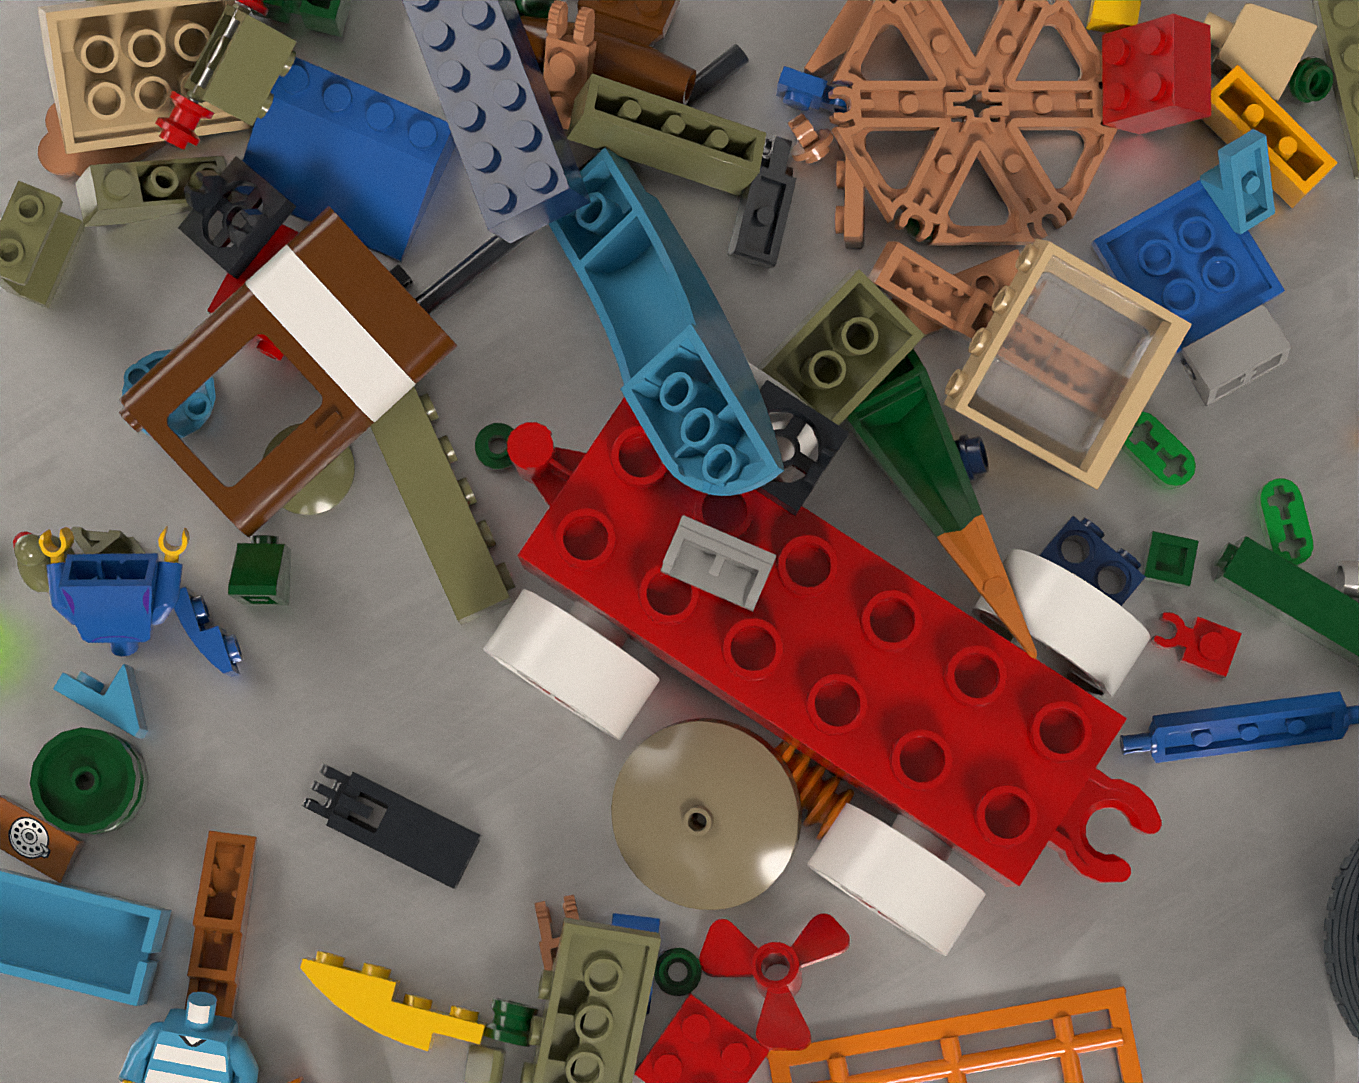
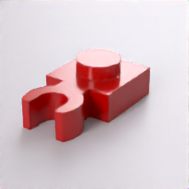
(1204, 645)

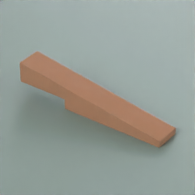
(931, 291)

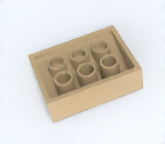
(120, 62)

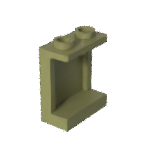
(36, 244)

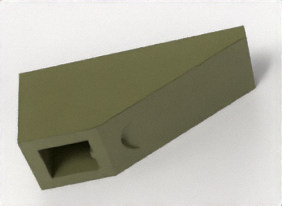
(140, 189)

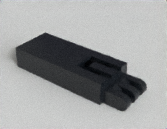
(406, 830)

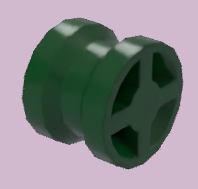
(510, 1022)

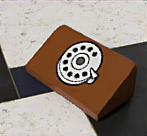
(37, 840)

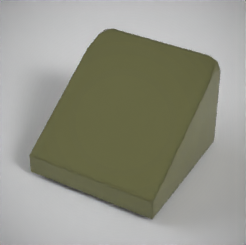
(484, 1064)

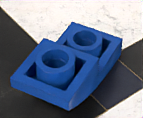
(213, 643)

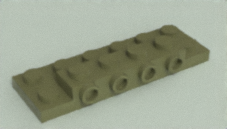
(593, 1005)

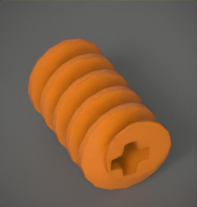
(815, 794)

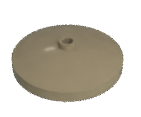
(739, 789)

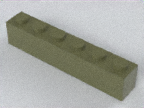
(441, 508)

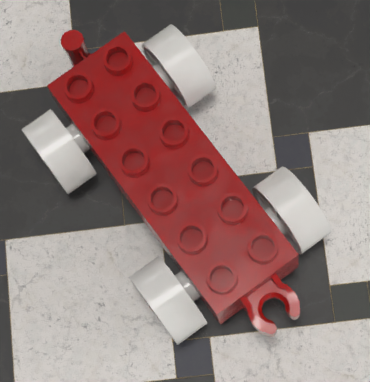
(844, 665)

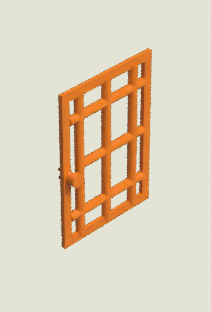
(955, 1065)

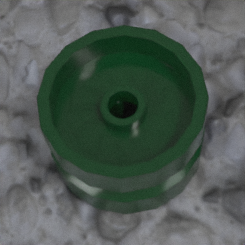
(63, 768)

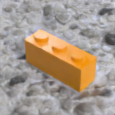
(1294, 156)

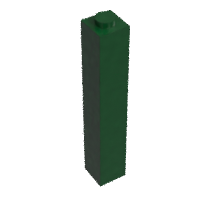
(1291, 596)

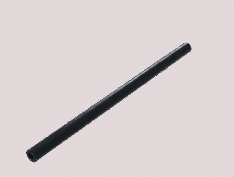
(497, 248)

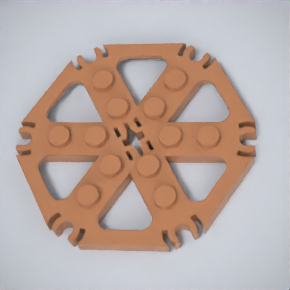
(954, 146)

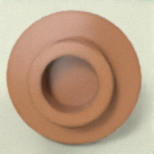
(811, 144)

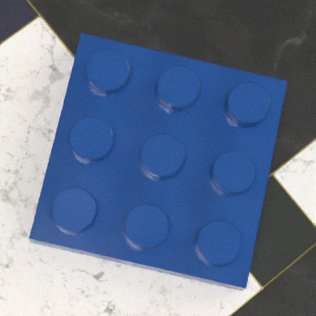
(1190, 262)

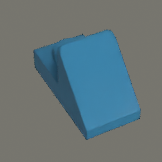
(1242, 182)
(119, 704)

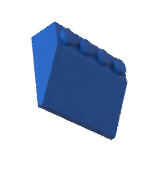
(350, 151)

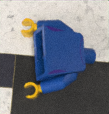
(113, 595)

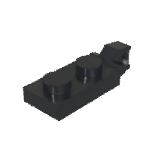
(765, 207)

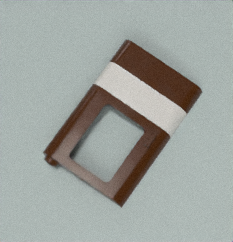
(337, 323)

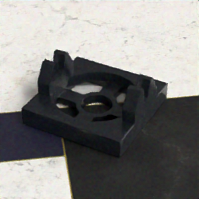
(259, 225)
(829, 441)

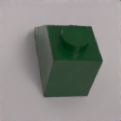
(261, 572)

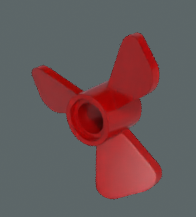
(732, 954)

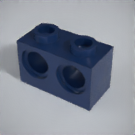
(1097, 557)

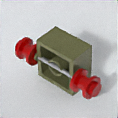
(231, 73)

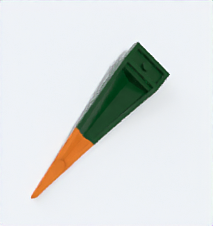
(915, 449)

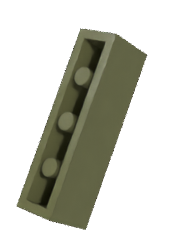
(666, 135)

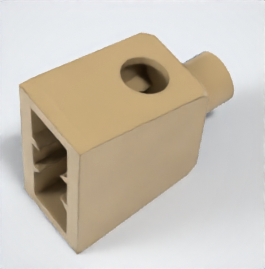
(1262, 44)

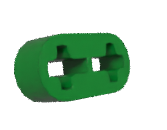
(1165, 443)
(1295, 520)

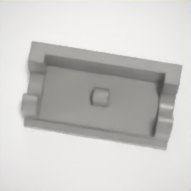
(1235, 354)
(718, 563)

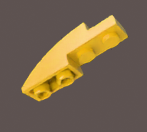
(371, 1000)

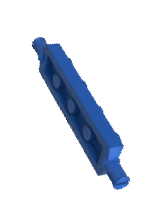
(1244, 727)

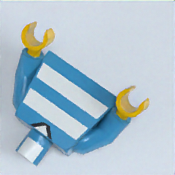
(191, 1048)

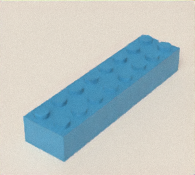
(79, 938)

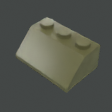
(843, 347)

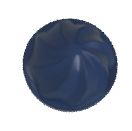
(973, 455)

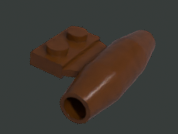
(625, 45)

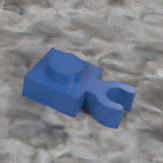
(807, 91)

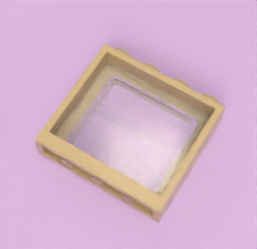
(1066, 362)

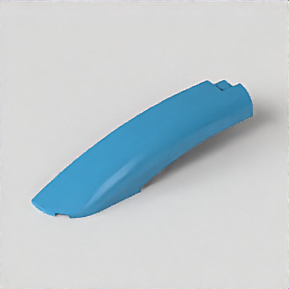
(668, 336)

